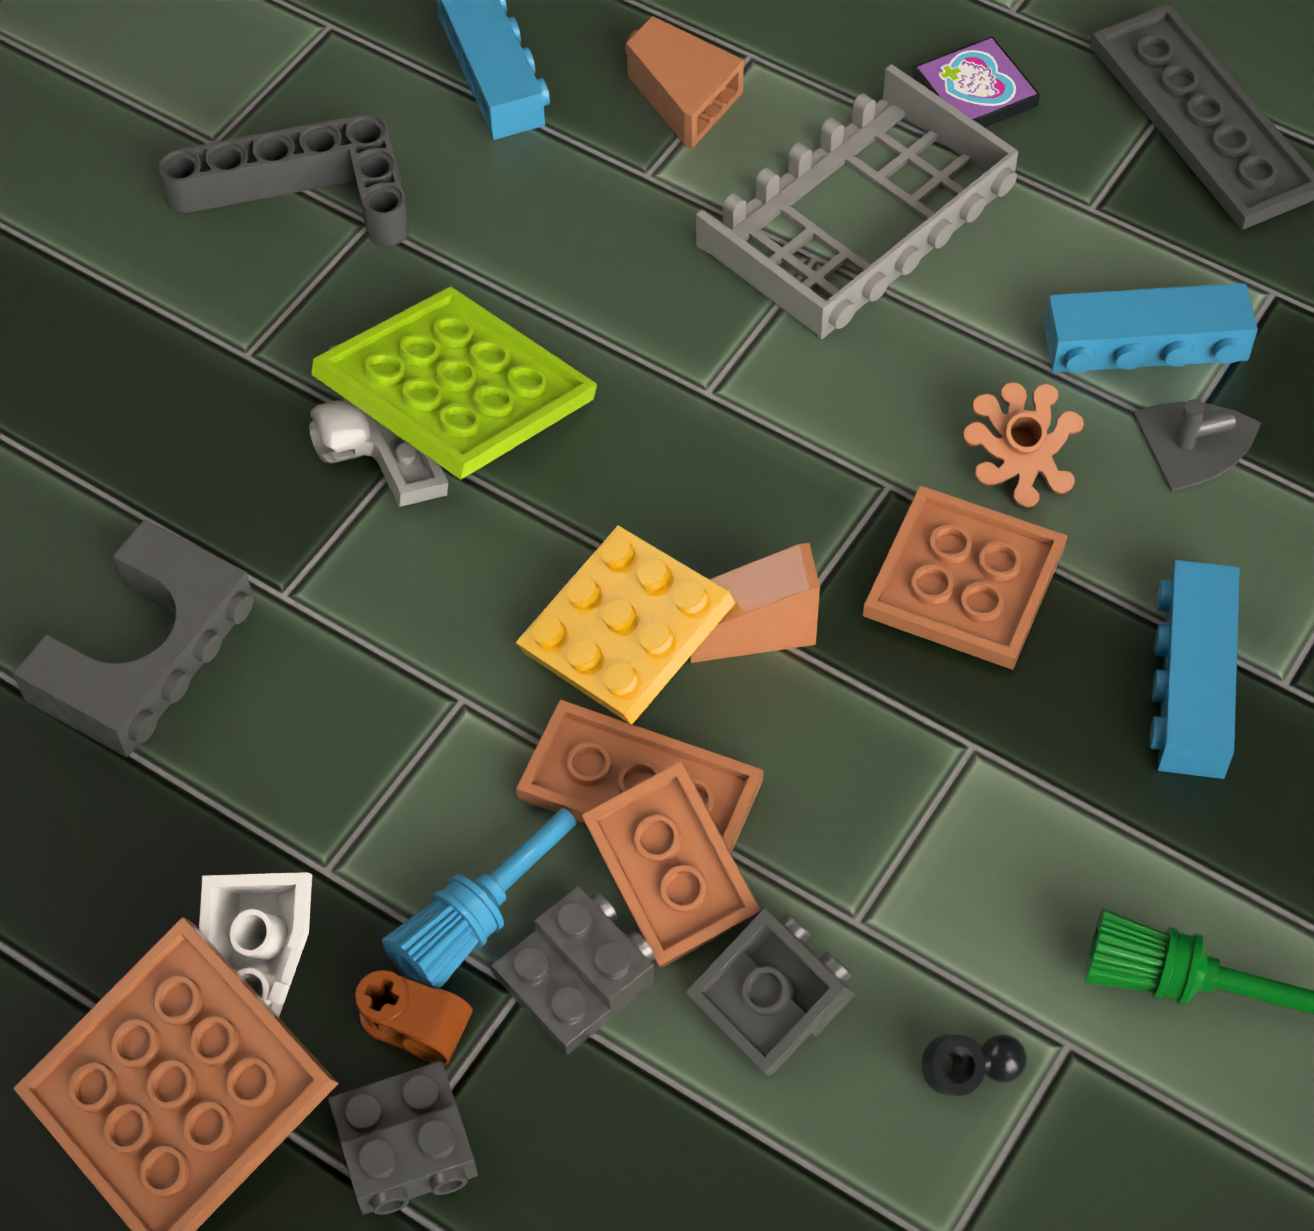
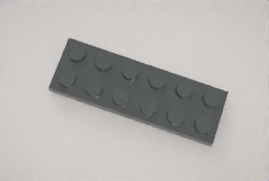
(1206, 116)

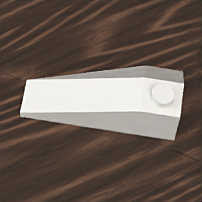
(259, 927)

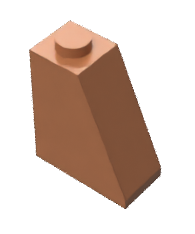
(683, 77)
(772, 607)

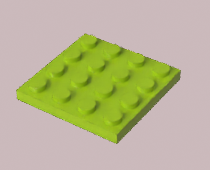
(454, 381)

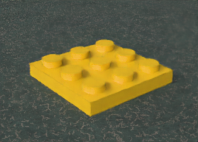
(625, 623)

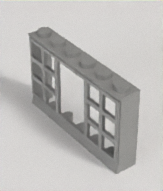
(838, 147)

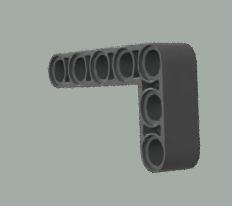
(295, 162)

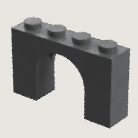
(124, 700)

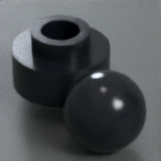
(1000, 1058)

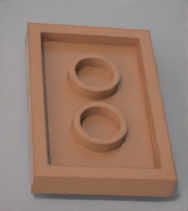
(671, 864)

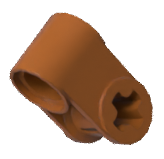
(420, 1021)

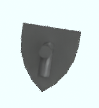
(1195, 440)

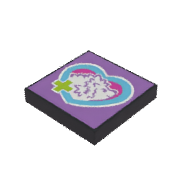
(979, 82)

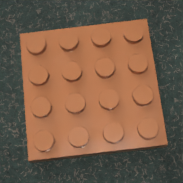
(175, 1085)

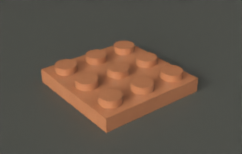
(965, 577)

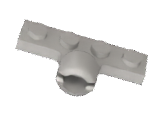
(346, 433)

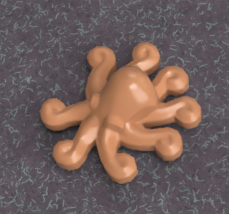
(1022, 441)

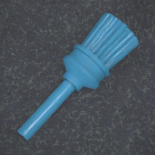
(465, 912)

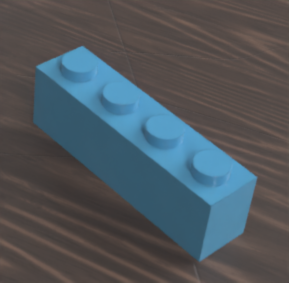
(495, 65)
(1149, 327)
(1198, 669)

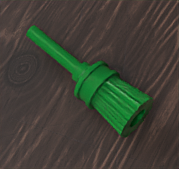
(1174, 966)

